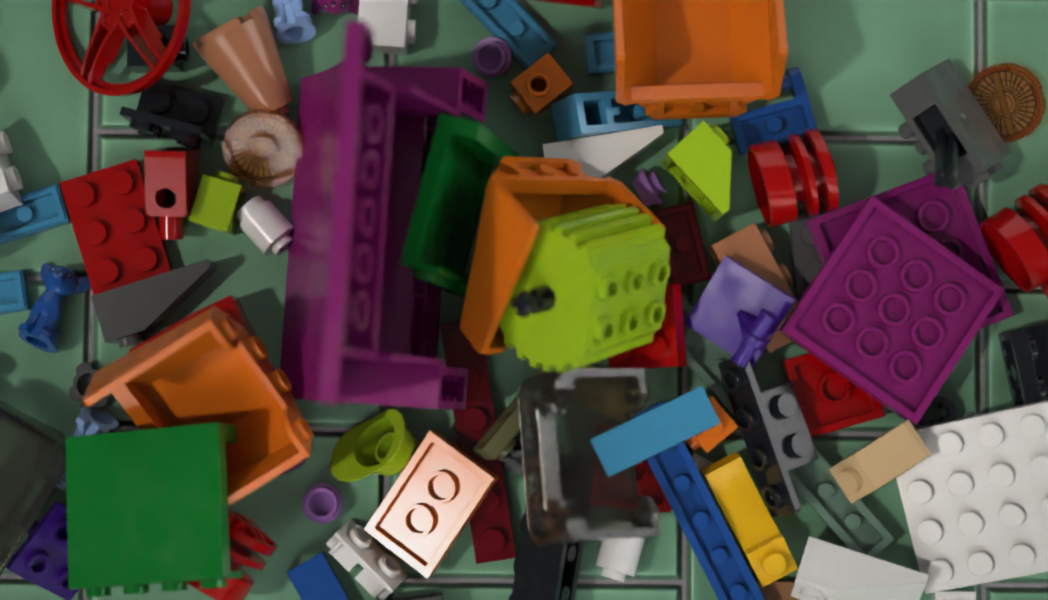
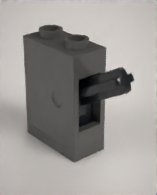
(949, 128)

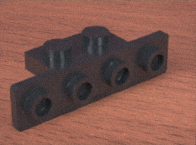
(772, 433)

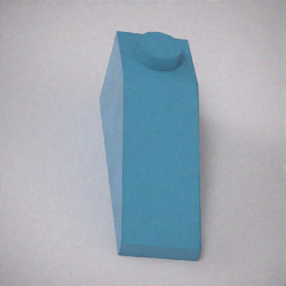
(600, 114)

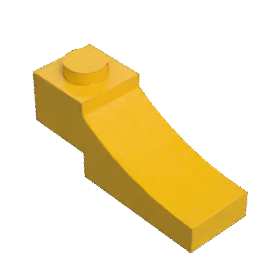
(749, 519)

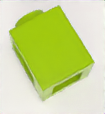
(218, 202)

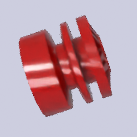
(801, 175)
(1021, 239)
(244, 540)

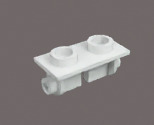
(353, 546)

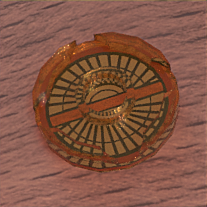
(1010, 99)
(262, 147)

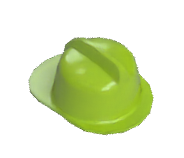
(374, 447)

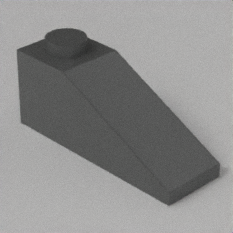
(145, 304)

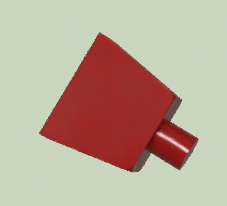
(174, 171)

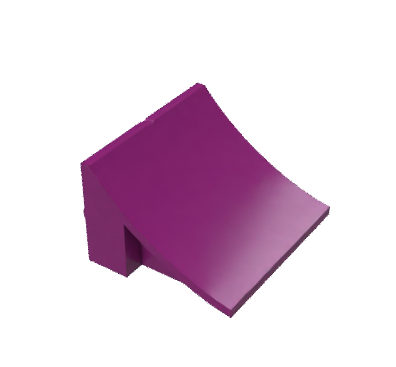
(351, 310)

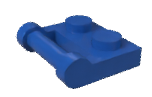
(778, 119)

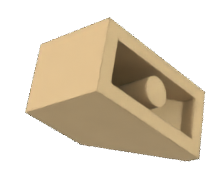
(879, 461)

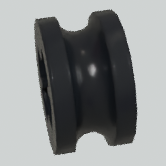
(944, 403)

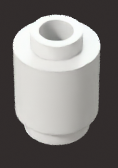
(265, 226)
(619, 558)

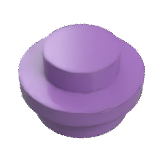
(492, 57)
(649, 187)
(322, 503)

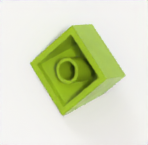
(703, 168)

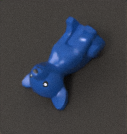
(46, 314)

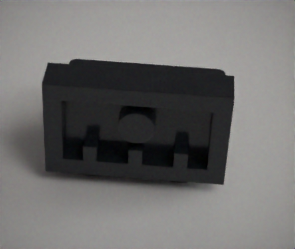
(176, 111)
(1026, 363)

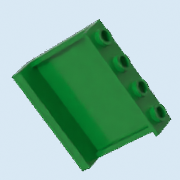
(451, 202)
(148, 509)

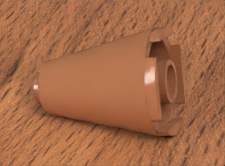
(248, 61)

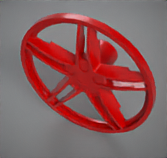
(116, 21)

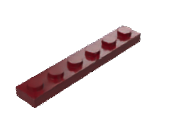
(491, 522)

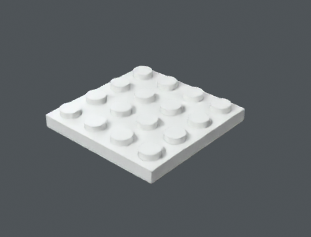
(980, 498)

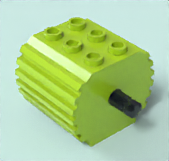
(588, 288)

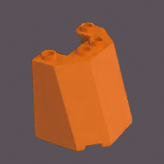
(698, 55)
(514, 199)
(210, 375)

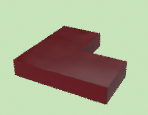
(687, 251)

